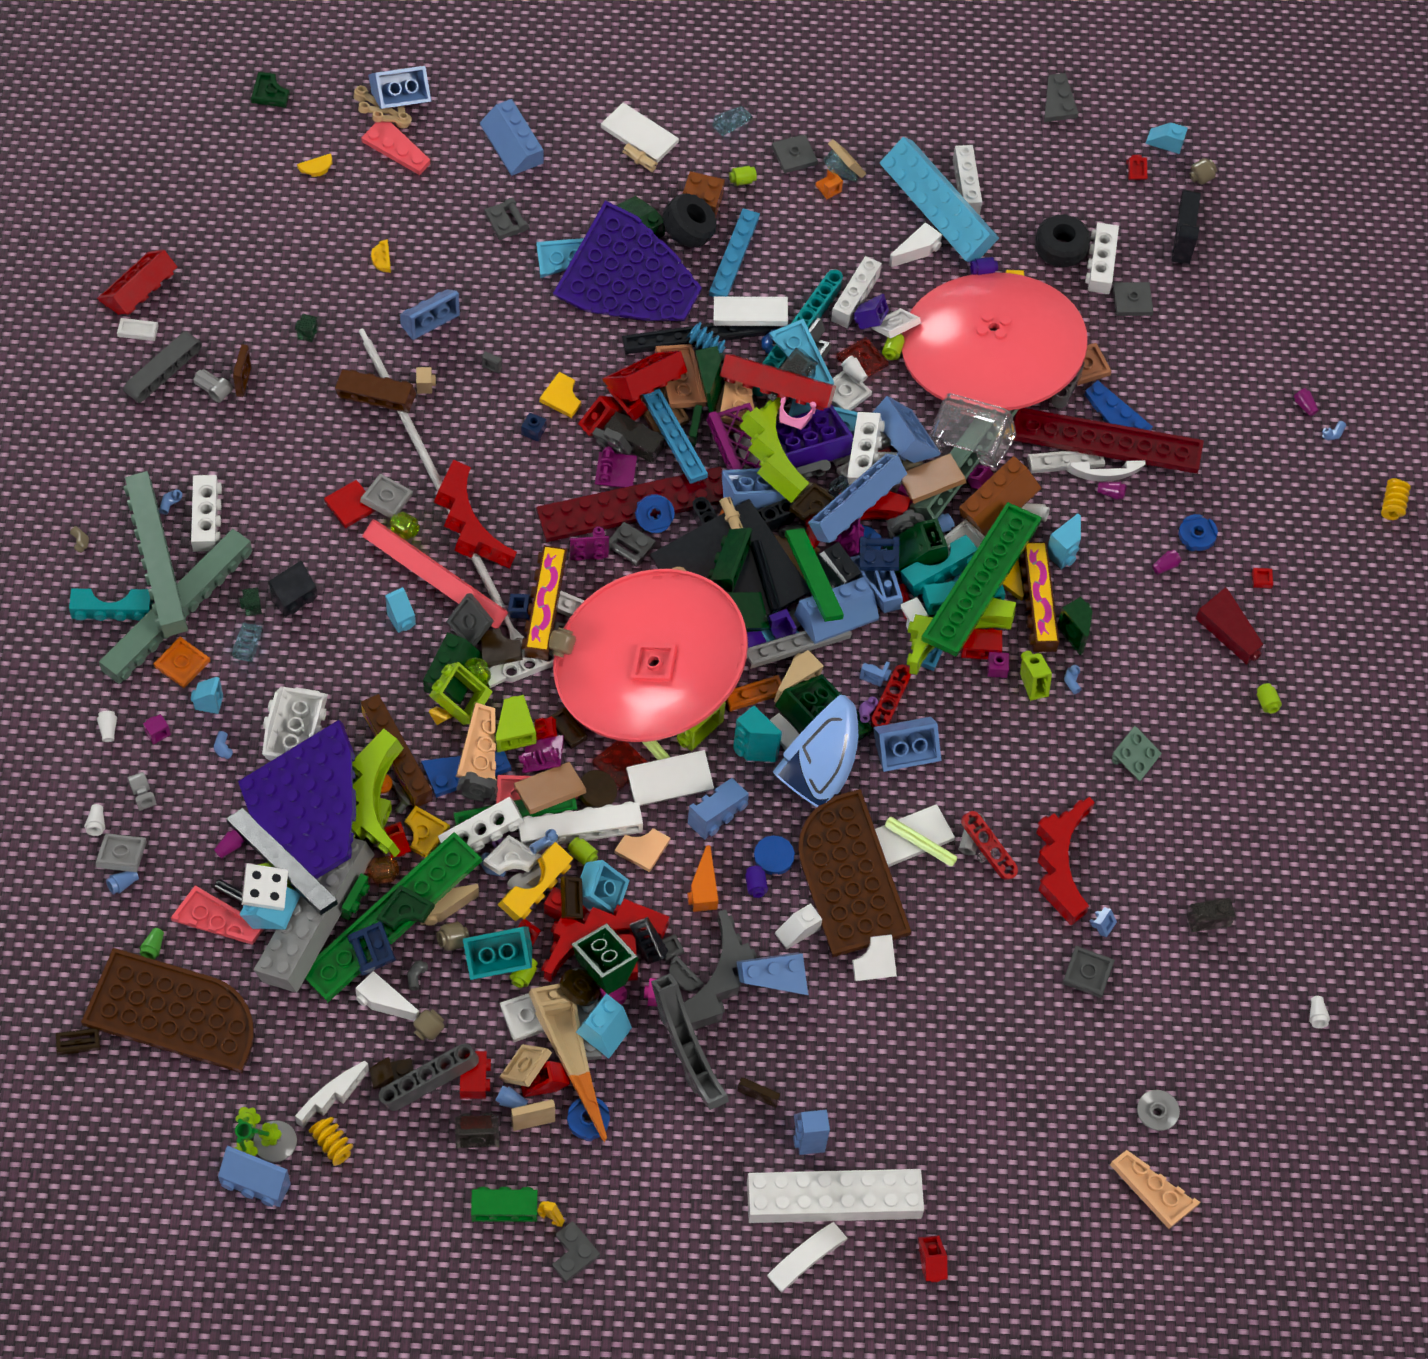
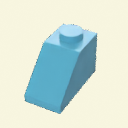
(1167, 137)
(400, 610)
(208, 696)

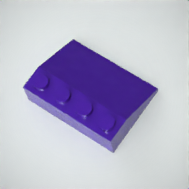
(821, 439)

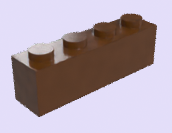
(375, 390)

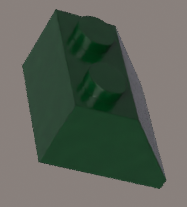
(1075, 623)

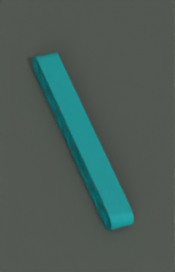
(812, 309)

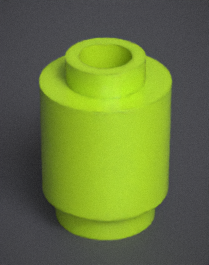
(742, 175)
(893, 347)
(1268, 698)
(582, 851)
(523, 977)

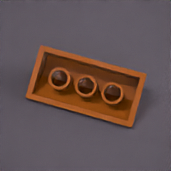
(1009, 484)

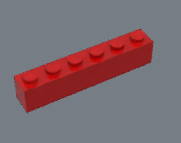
(776, 380)

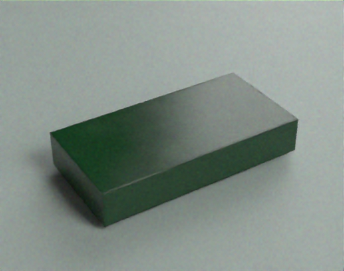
(695, 424)

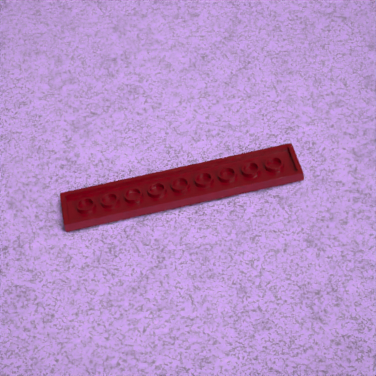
(1108, 440)
(617, 506)

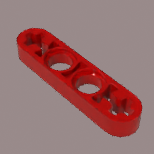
(892, 698)
(992, 843)

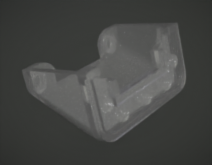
(974, 428)

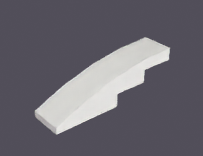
(338, 1088)

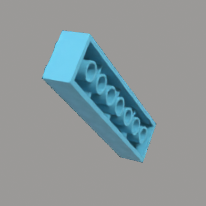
(939, 200)

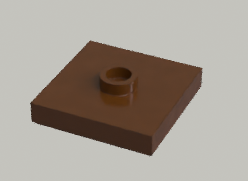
(242, 370)

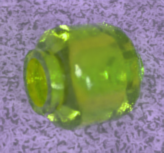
(404, 525)
(479, 669)

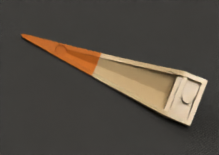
(560, 1022)

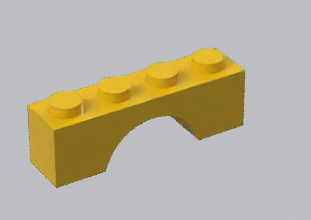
(519, 900)

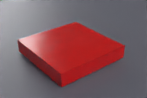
(346, 504)

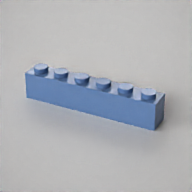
(857, 498)

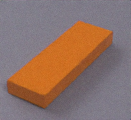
(753, 693)

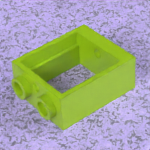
(480, 690)
(696, 734)

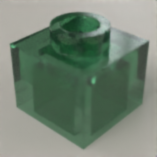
(306, 327)
(251, 601)

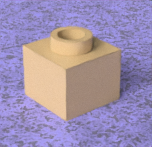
(425, 380)

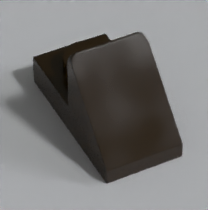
(387, 1072)

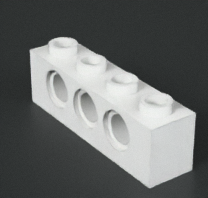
(967, 176)
(1103, 258)
(856, 291)
(865, 424)
(205, 486)
(488, 818)

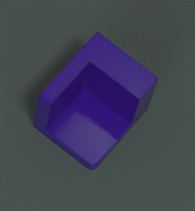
(781, 624)

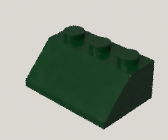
(731, 559)
(452, 650)
(605, 958)

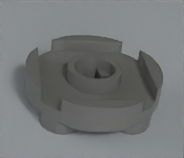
(903, 522)
(477, 787)

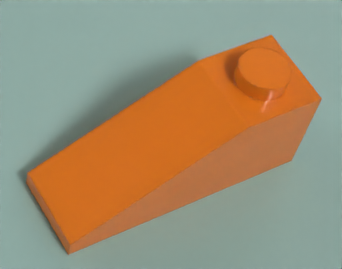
(703, 887)

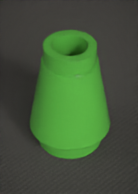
(152, 944)

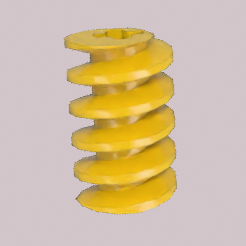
(1395, 499)
(331, 1141)

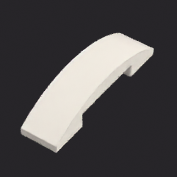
(1083, 470)
(806, 1255)

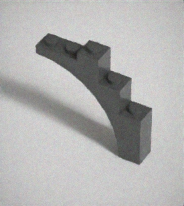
(706, 1005)
(685, 1043)

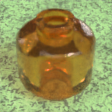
(383, 869)

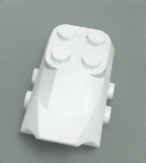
(292, 719)

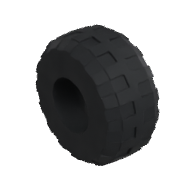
(689, 220)
(1062, 253)

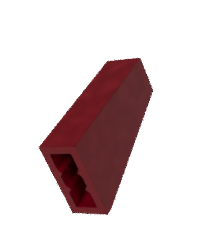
(1230, 626)

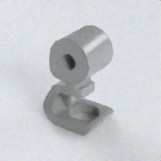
(140, 787)

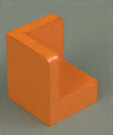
(830, 185)

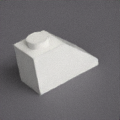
(799, 926)

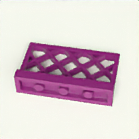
(723, 441)

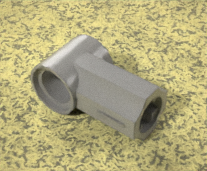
(216, 388)
(967, 845)
(526, 880)

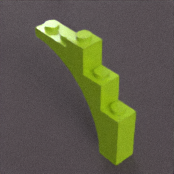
(775, 465)
(997, 615)
(370, 769)

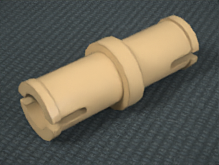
(640, 157)
(731, 515)

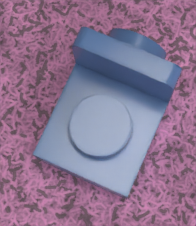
(875, 675)

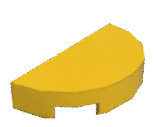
(316, 166)
(380, 256)
(551, 1211)

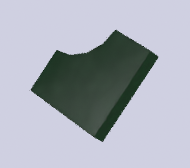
(269, 92)
(405, 907)

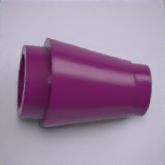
(1306, 401)
(1112, 489)
(1167, 562)
(229, 843)

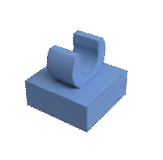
(1104, 922)

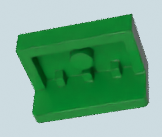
(352, 902)

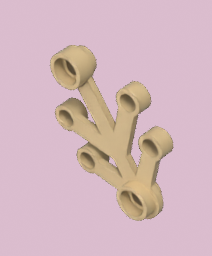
(400, 118)

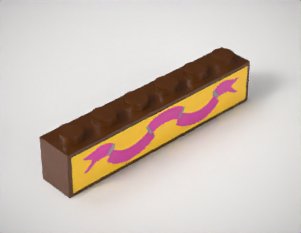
(1039, 597)
(545, 602)
(404, 765)

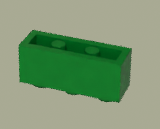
(504, 1205)

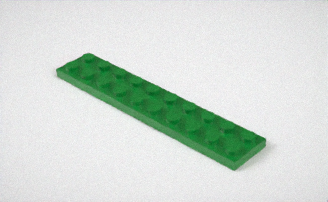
(981, 579)
(430, 879)

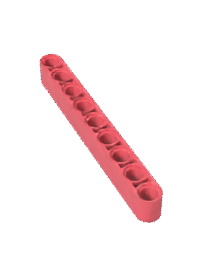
(429, 569)

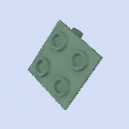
(1136, 753)

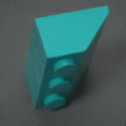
(756, 737)
(498, 952)

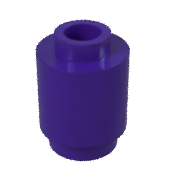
(983, 266)
(756, 881)

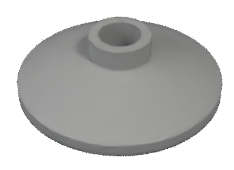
(1162, 1102)
(284, 1147)

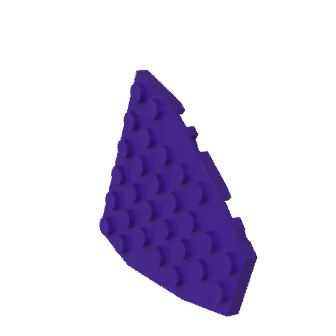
(627, 272)
(308, 799)

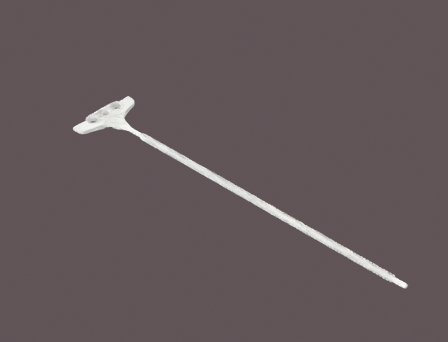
(498, 672)

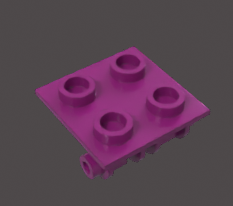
(615, 469)
(850, 538)
(590, 547)
(543, 754)

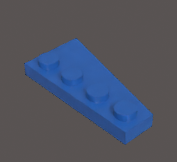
(1113, 408)
(443, 771)

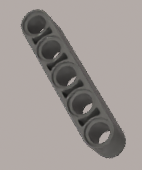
(162, 367)
(418, 1077)

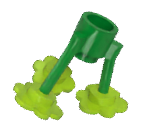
(247, 1129)

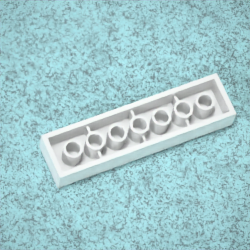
(835, 1195)

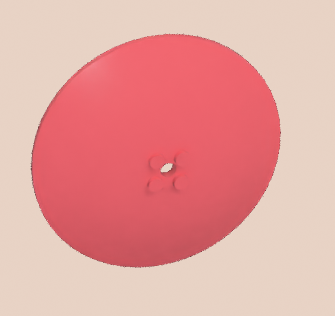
(1020, 364)
(643, 619)

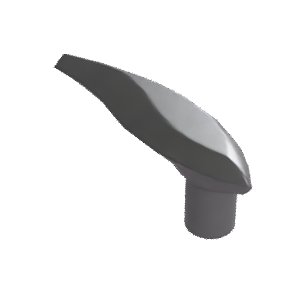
(403, 797)

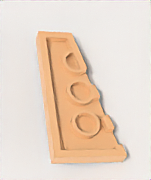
(734, 396)
(480, 744)
(1159, 1195)

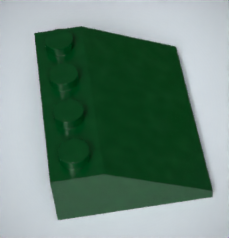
(808, 699)

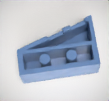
(884, 586)
(718, 808)
(776, 972)
(811, 1131)

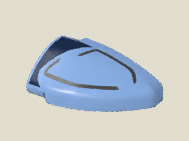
(822, 753)

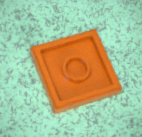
(181, 662)

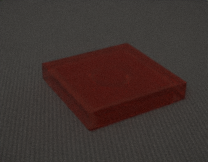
(867, 355)
(616, 759)

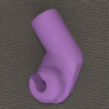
(866, 708)

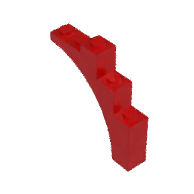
(886, 507)
(461, 519)
(1054, 858)
(569, 931)

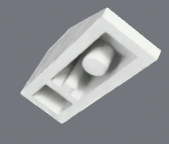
(917, 246)
(383, 998)

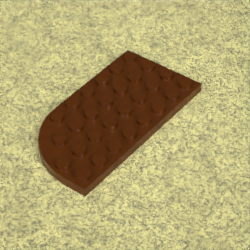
(849, 875)
(172, 1010)

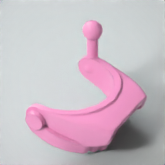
(798, 423)

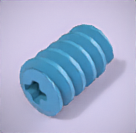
(704, 339)

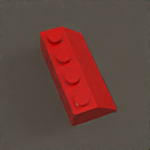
(138, 282)
(646, 375)

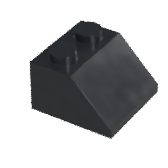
(838, 566)
(292, 589)

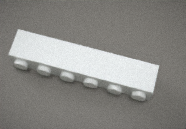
(585, 823)

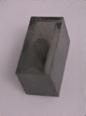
(1211, 915)

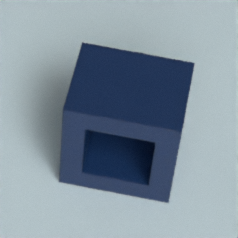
(533, 426)
(519, 606)

